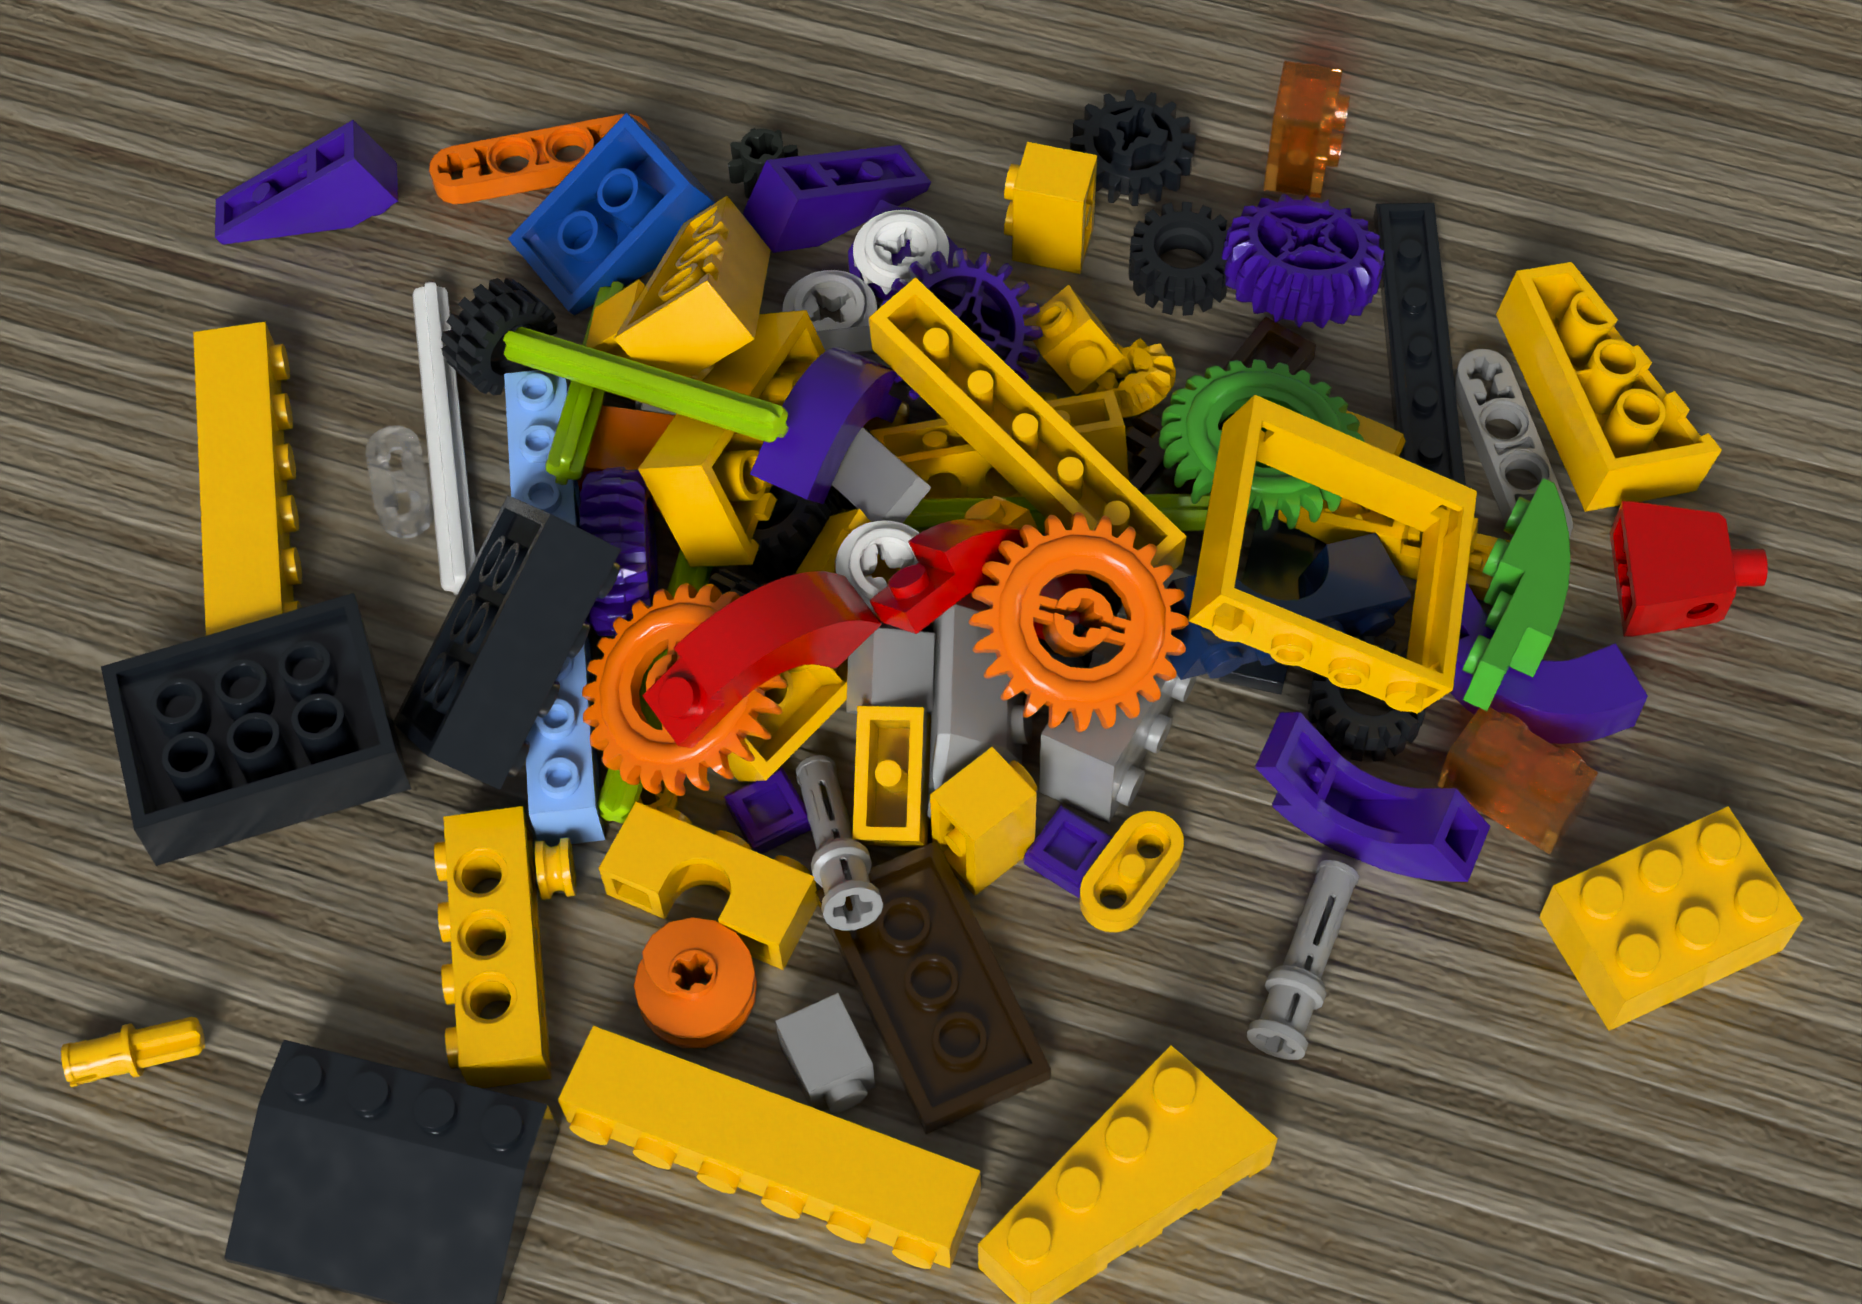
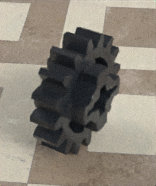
(1135, 146)

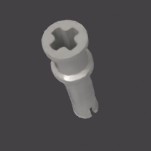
(821, 792)
(1297, 984)

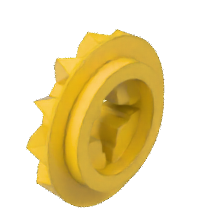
(1141, 389)

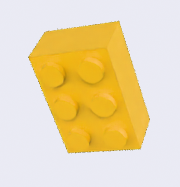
(1669, 917)

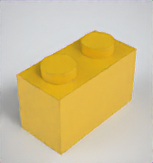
(1051, 207)
(892, 776)
(985, 819)

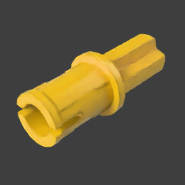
(131, 1050)

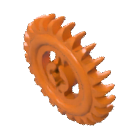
(1016, 604)
(620, 725)

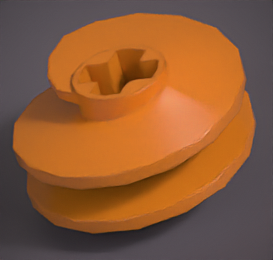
(685, 954)

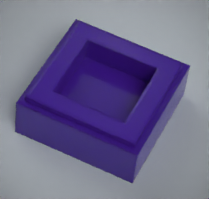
(768, 812)
(1066, 850)

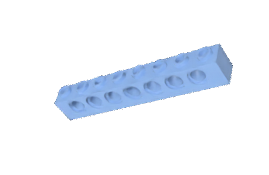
(560, 761)

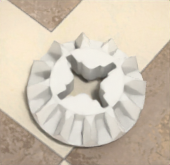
(887, 235)
(834, 291)
(859, 555)

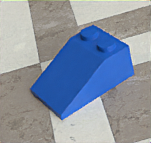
(610, 215)

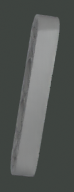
(1506, 403)

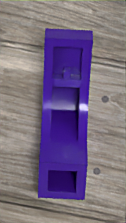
(823, 419)
(1564, 699)
(1381, 823)

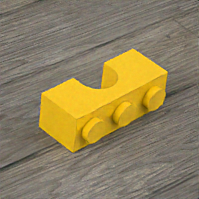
(664, 855)

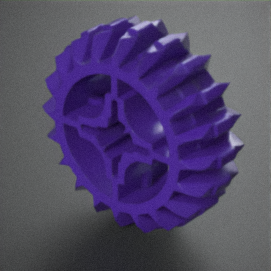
(1302, 261)
(976, 282)
(621, 512)

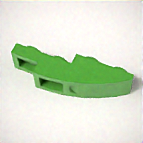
(1524, 592)

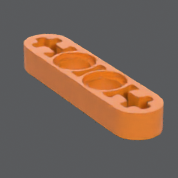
(536, 146)

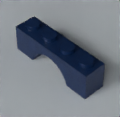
(1344, 587)

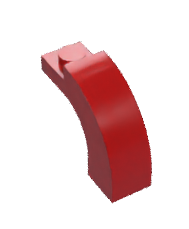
(949, 569)
(753, 639)

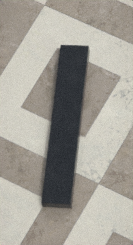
(1418, 338)

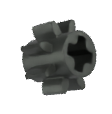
(752, 153)

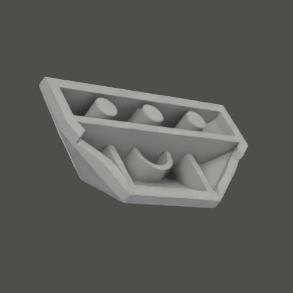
(966, 705)

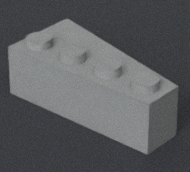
(1102, 765)

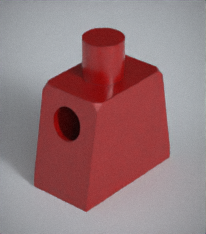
(1677, 567)

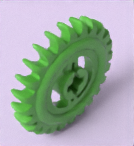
(1193, 433)

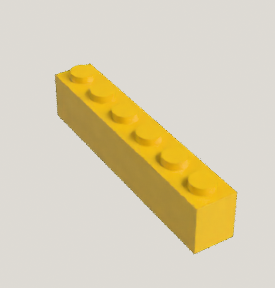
(1011, 422)
(245, 476)
(771, 1148)

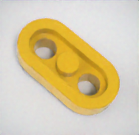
(1129, 875)

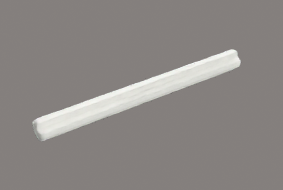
(444, 439)

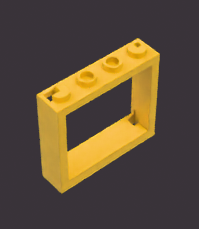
(1373, 481)

